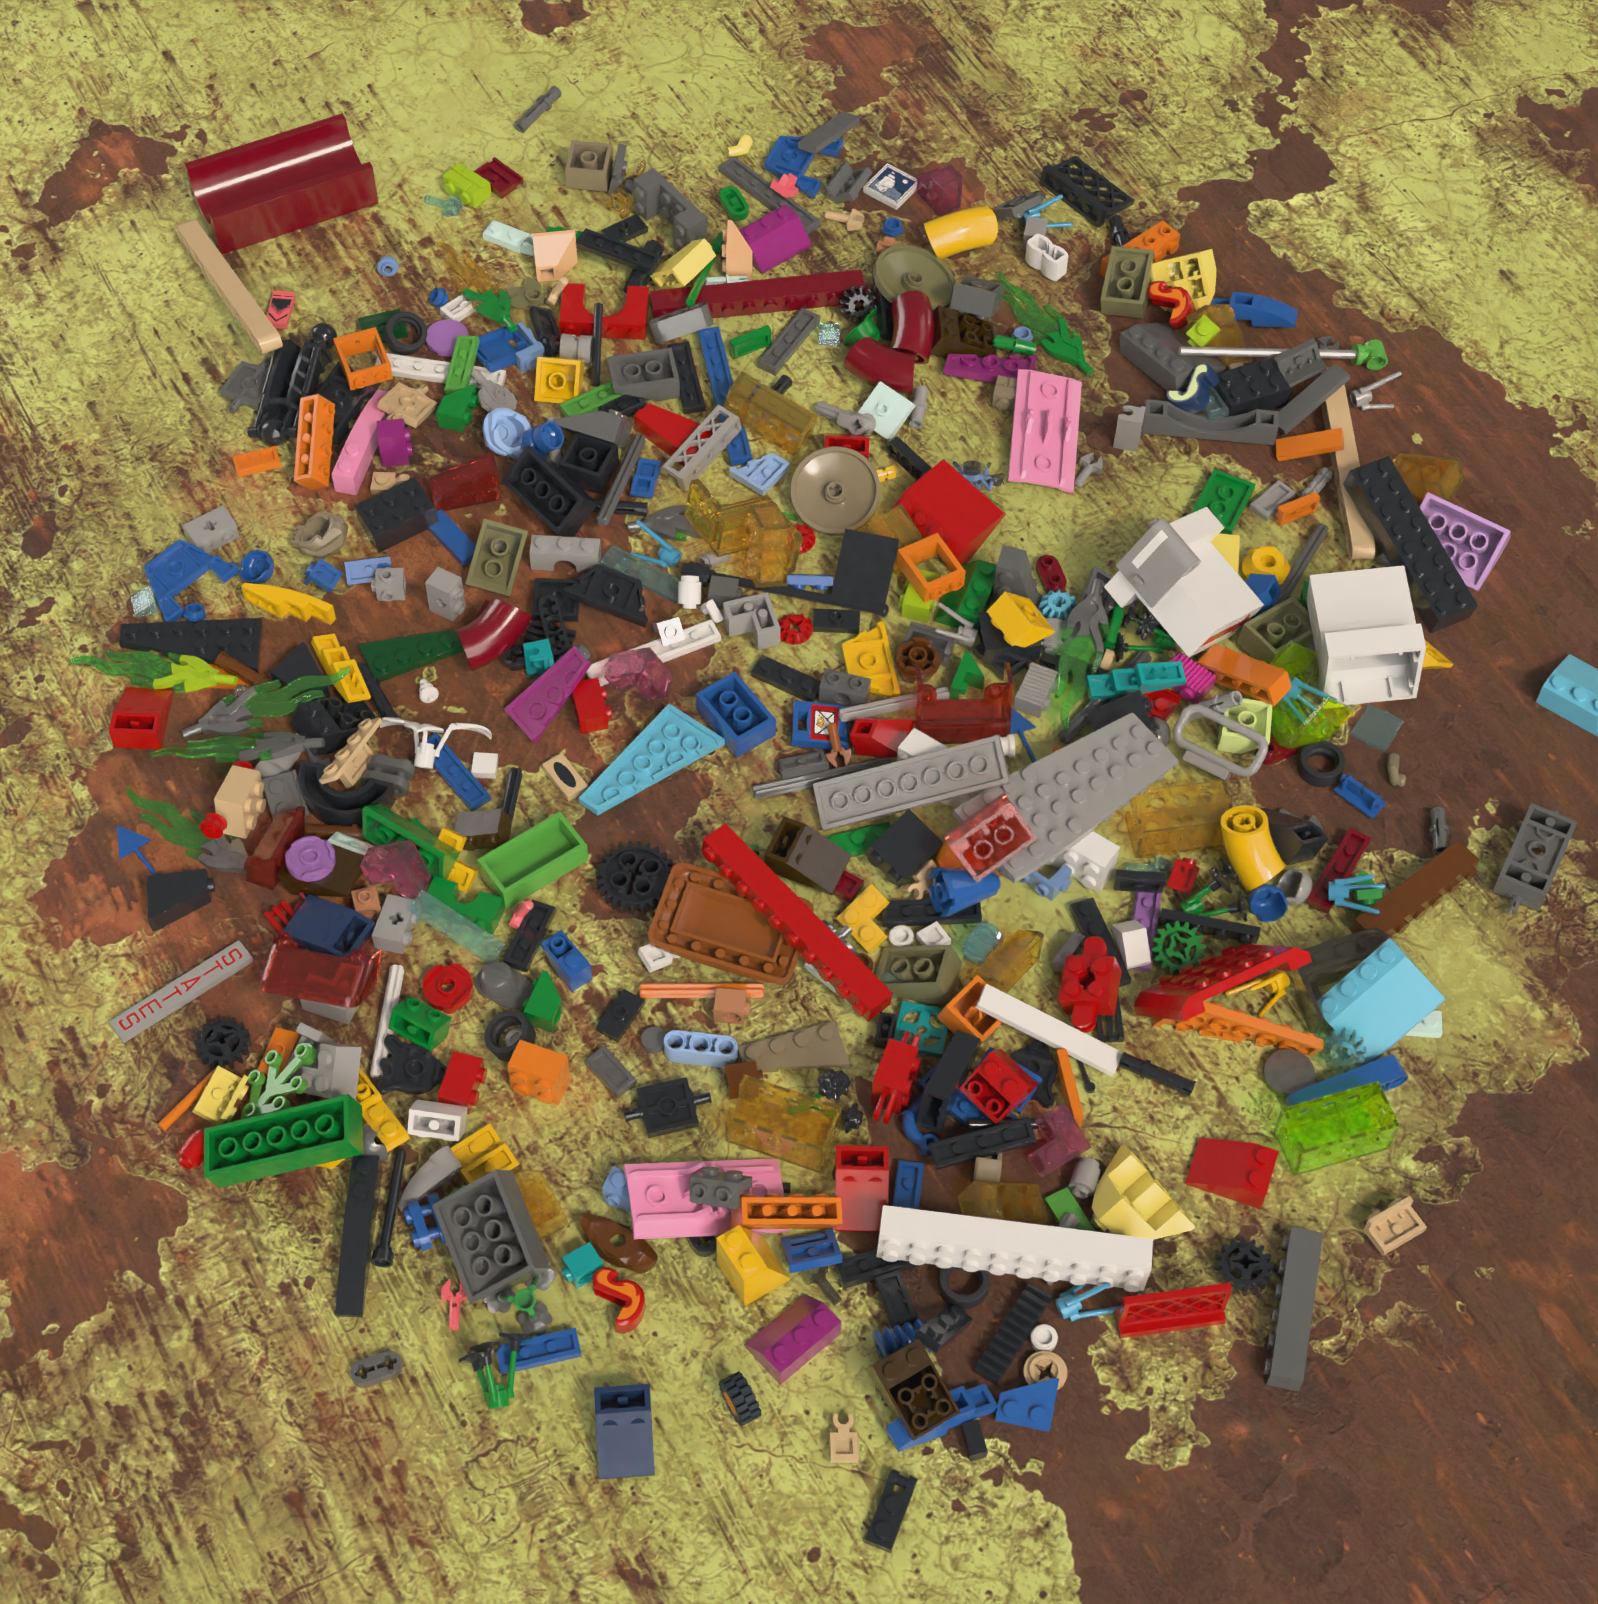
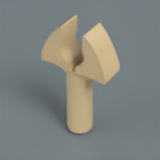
(853, 220)
(556, 291)

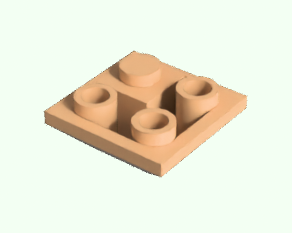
(737, 253)
(554, 254)

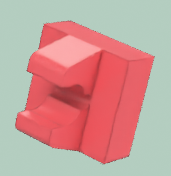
(785, 185)

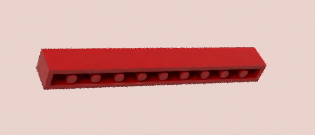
(796, 923)

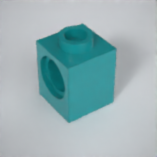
(581, 1265)

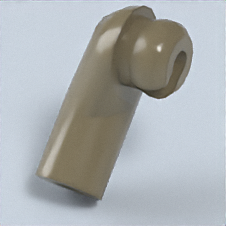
(1393, 769)

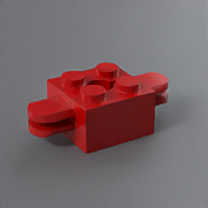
(1090, 984)
(895, 1077)

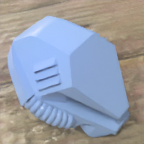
(504, 432)

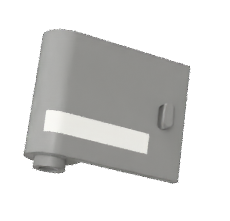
(1157, 561)

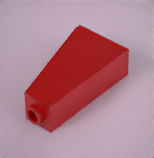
(667, 429)

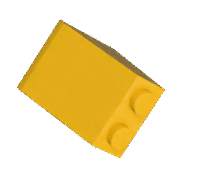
(749, 1264)

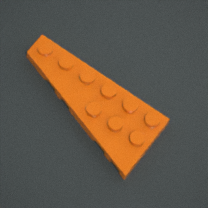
(1235, 1025)

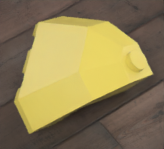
(1192, 272)
(1134, 1203)

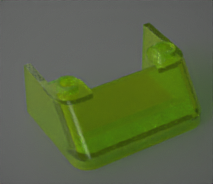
(1321, 723)

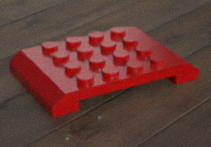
(1183, 994)

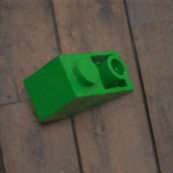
(457, 409)
(544, 1005)

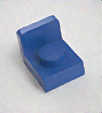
(323, 575)

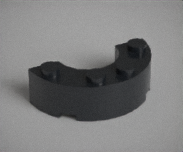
(341, 807)

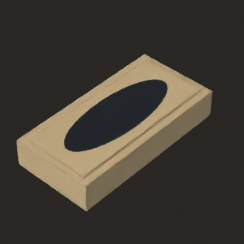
(565, 777)

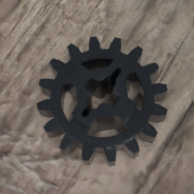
(235, 1040)
(1254, 1263)

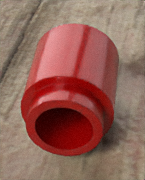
(192, 1151)

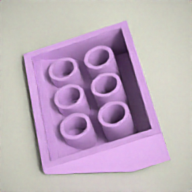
(1467, 538)

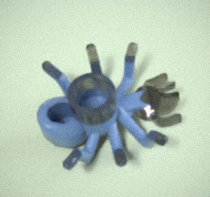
(972, 472)

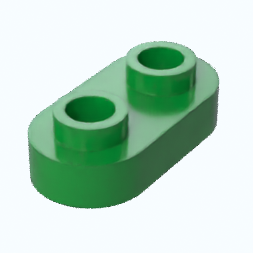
(734, 203)

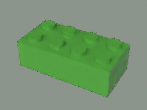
(533, 859)

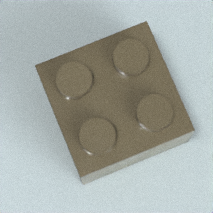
(589, 166)

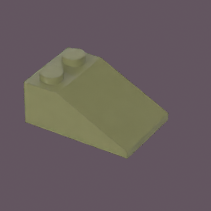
(1127, 282)
(496, 557)
(1272, 630)
(929, 968)

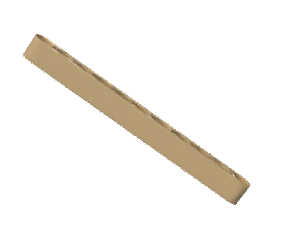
(229, 287)
(1357, 534)

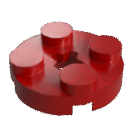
(450, 1000)

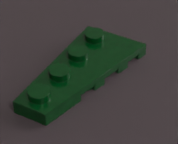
(404, 654)

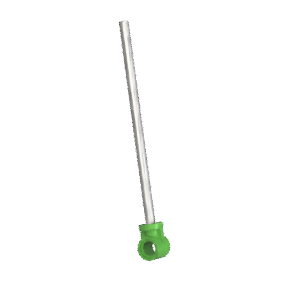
(1370, 353)

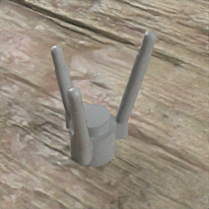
(1362, 396)
(965, 635)

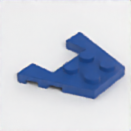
(788, 158)
(179, 568)

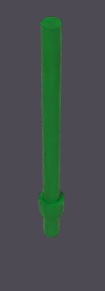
(717, 248)

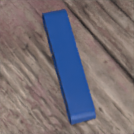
(1385, 1070)

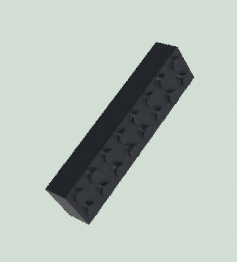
(1410, 541)

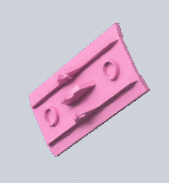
(1045, 430)
(662, 1194)

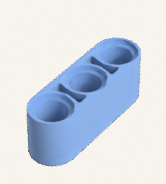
(691, 1040)

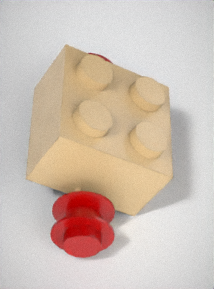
(236, 803)

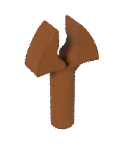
(836, 747)

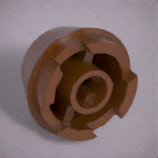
(917, 652)

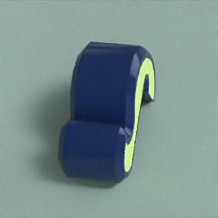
(1197, 392)

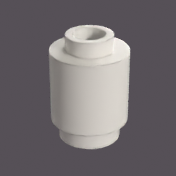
(689, 592)

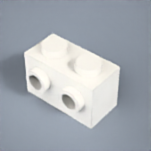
(437, 1120)

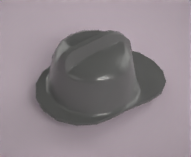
(503, 985)

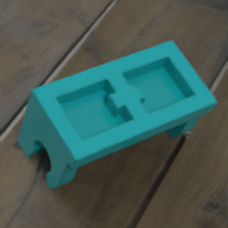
(538, 657)

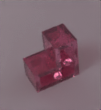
(941, 189)
(641, 670)
(397, 864)
(1063, 1139)

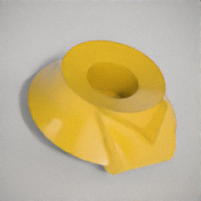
(1266, 561)

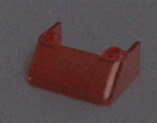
(963, 719)
(319, 975)

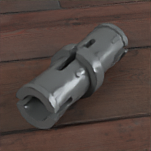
(1439, 830)

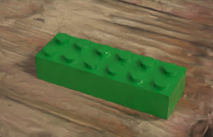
(283, 1141)

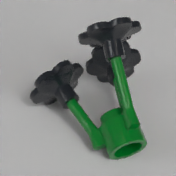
(1194, 905)
(480, 1355)

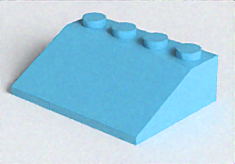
(1573, 693)
(1381, 999)

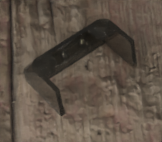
(1330, 964)

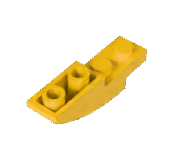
(378, 1114)

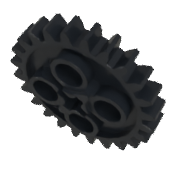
(615, 871)

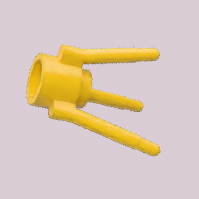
(1273, 983)

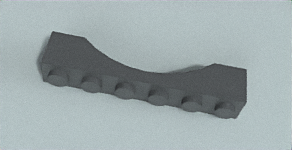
(1252, 427)

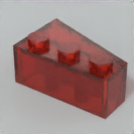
(466, 484)

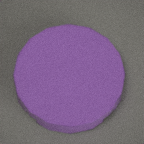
(443, 335)
(310, 859)

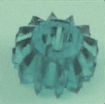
(981, 942)
(1338, 1041)

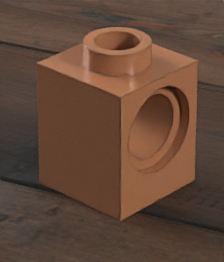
(367, 902)
(731, 1006)

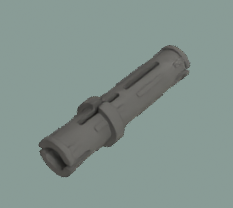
(543, 104)

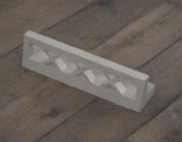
(708, 452)

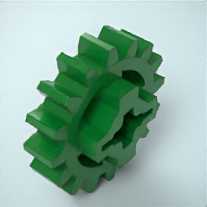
(1172, 937)

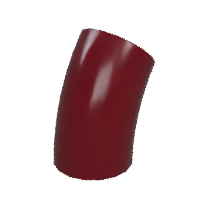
(913, 325)
(876, 363)
(492, 633)

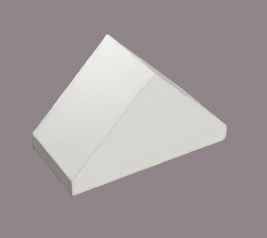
(1132, 943)

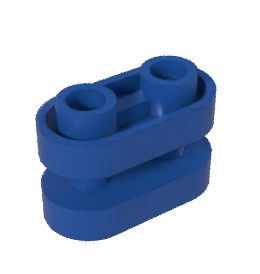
(415, 1214)

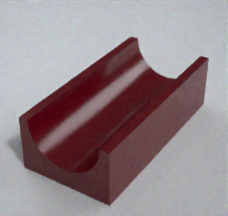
(280, 184)

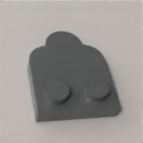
(1016, 206)

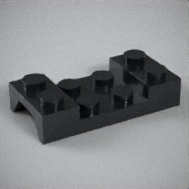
(346, 401)

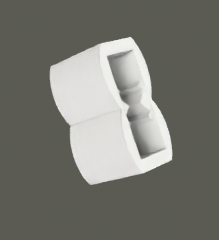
(1046, 257)

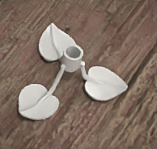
(425, 752)

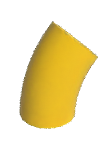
(962, 231)
(1250, 845)

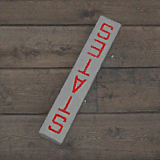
(181, 991)

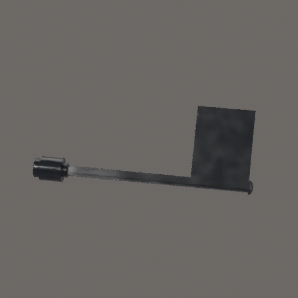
(859, 580)

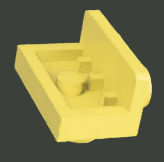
(220, 1095)

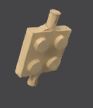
(407, 404)

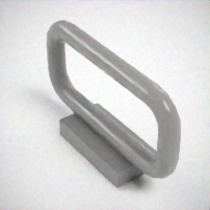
(1209, 761)

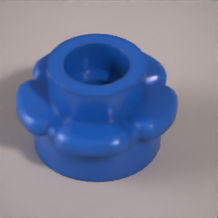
(892, 227)
(438, 297)
(194, 612)

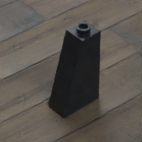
(946, 1080)

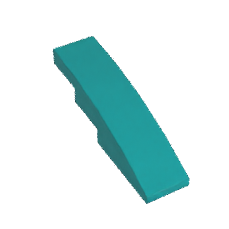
(1144, 677)

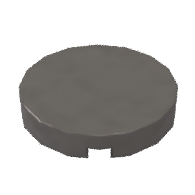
(1288, 1072)

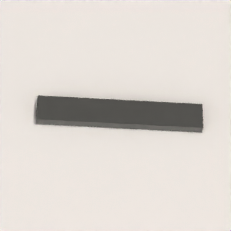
(761, 191)

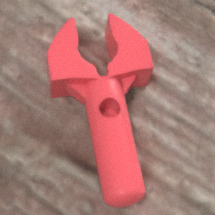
(519, 913)
(454, 1303)

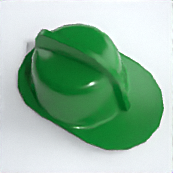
(864, 329)

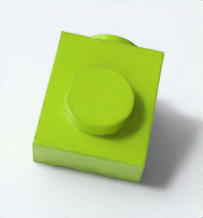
(1202, 332)

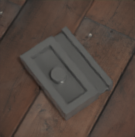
(618, 168)
(284, 793)

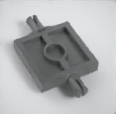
(246, 385)

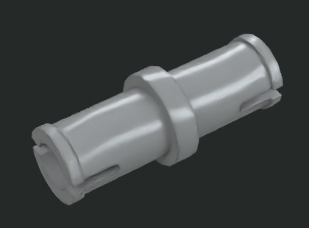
(921, 406)

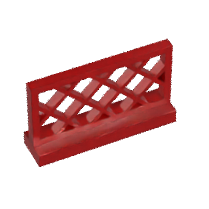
(1172, 1310)

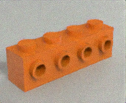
(1160, 238)
(314, 442)
(1246, 674)
(787, 1212)

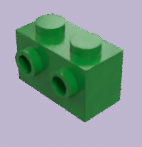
(419, 1023)

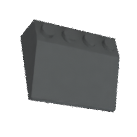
(1156, 353)
(491, 1235)

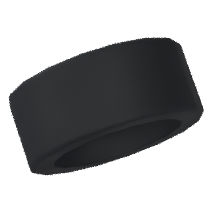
(416, 322)
(1316, 778)
(499, 1025)
(962, 1301)

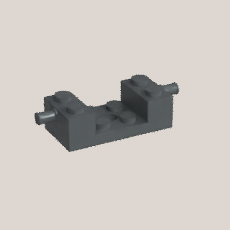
(656, 195)
(1527, 875)

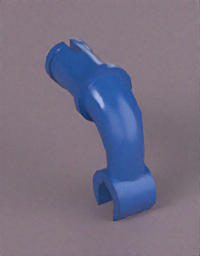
(911, 1130)

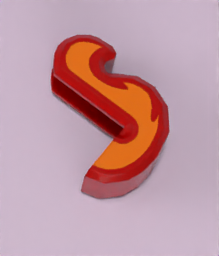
(1174, 298)
(622, 1293)

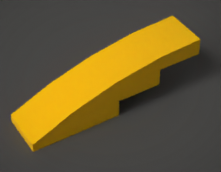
(283, 601)
(334, 660)

